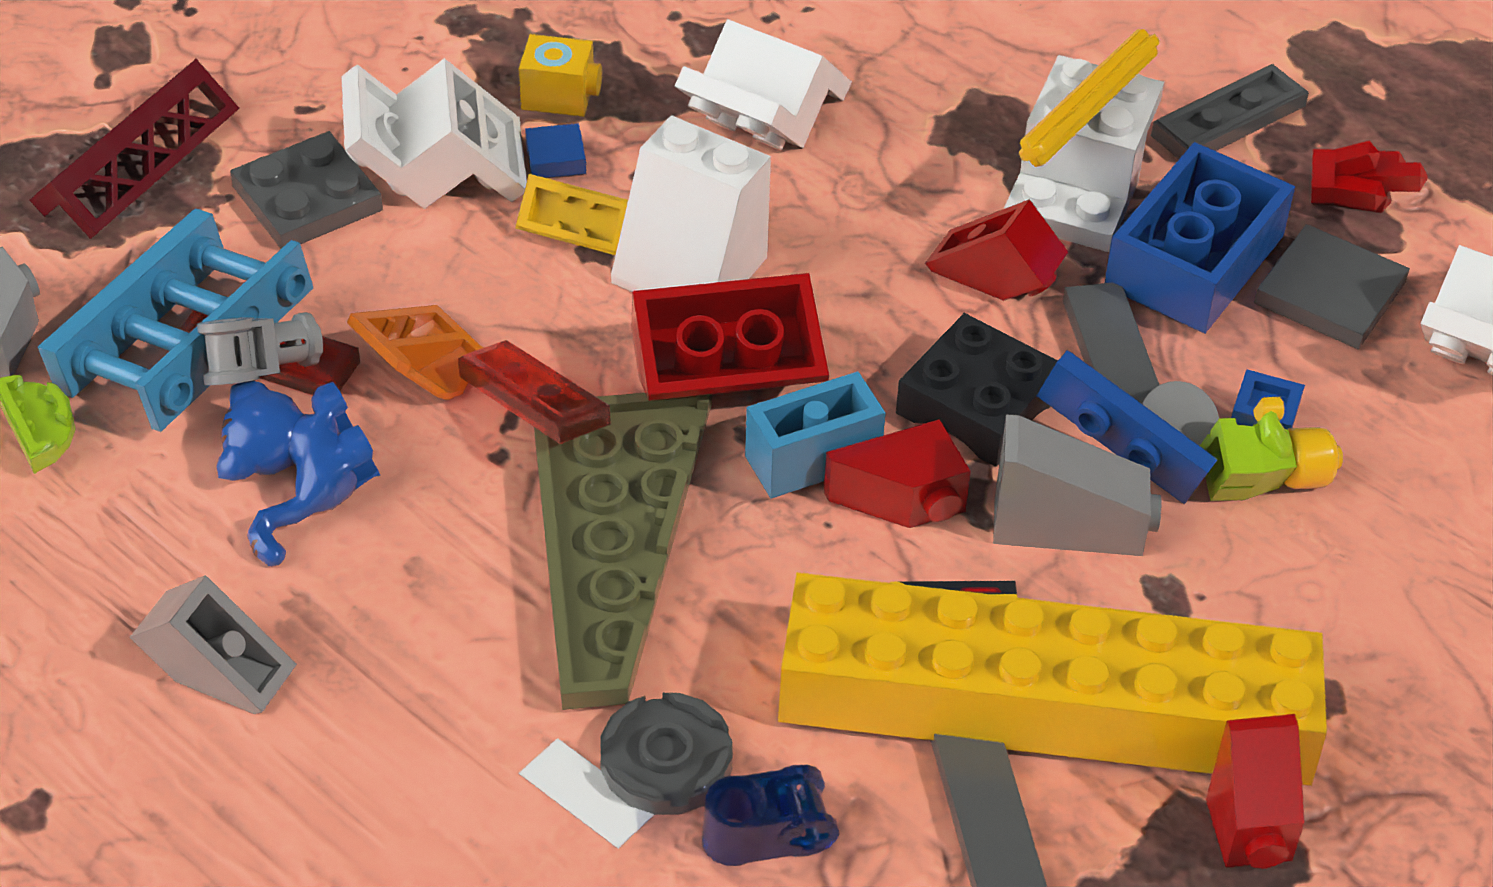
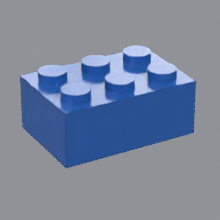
(1199, 236)

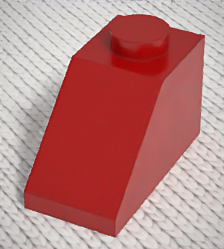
(1001, 253)
(900, 476)
(1258, 791)

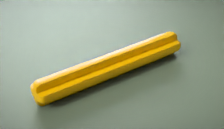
(1088, 98)

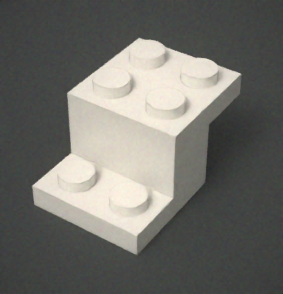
(762, 86)
(432, 134)
(1096, 172)
(1463, 312)

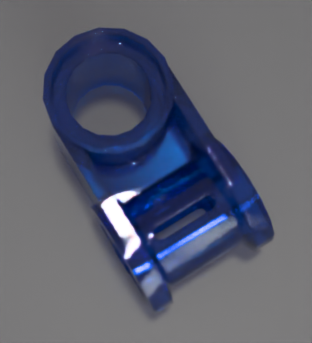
(770, 816)

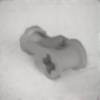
(251, 347)

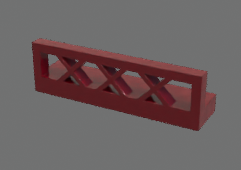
(119, 140)

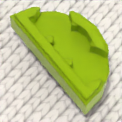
(38, 418)

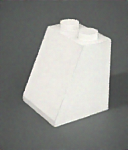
(693, 211)

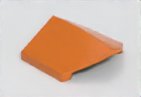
(418, 344)

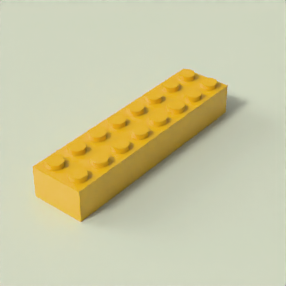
(1041, 673)

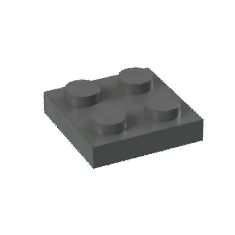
(306, 190)

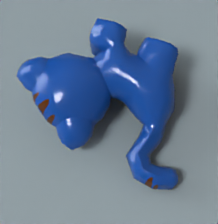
(270, 433)

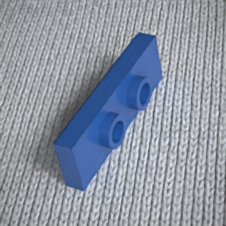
(1125, 426)

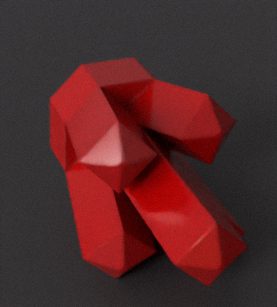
(1362, 176)

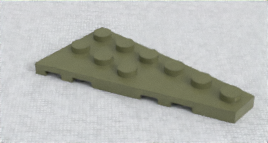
(609, 534)

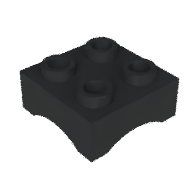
(973, 382)

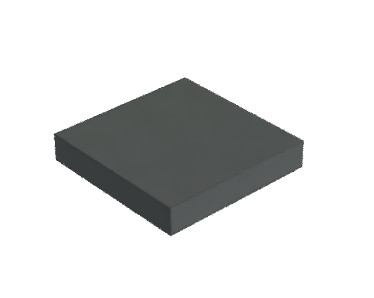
(1331, 286)

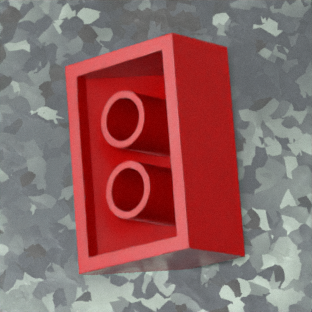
(727, 336)

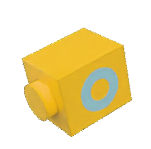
(558, 75)

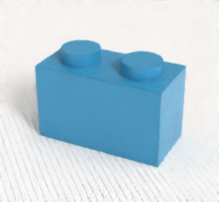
(794, 431)

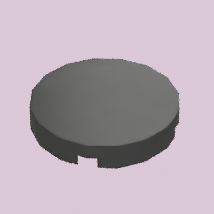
(665, 753)

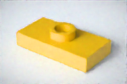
(571, 214)

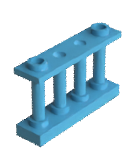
(149, 289)

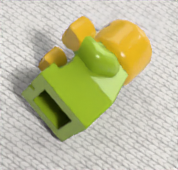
(1267, 455)

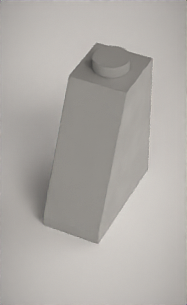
(1070, 494)

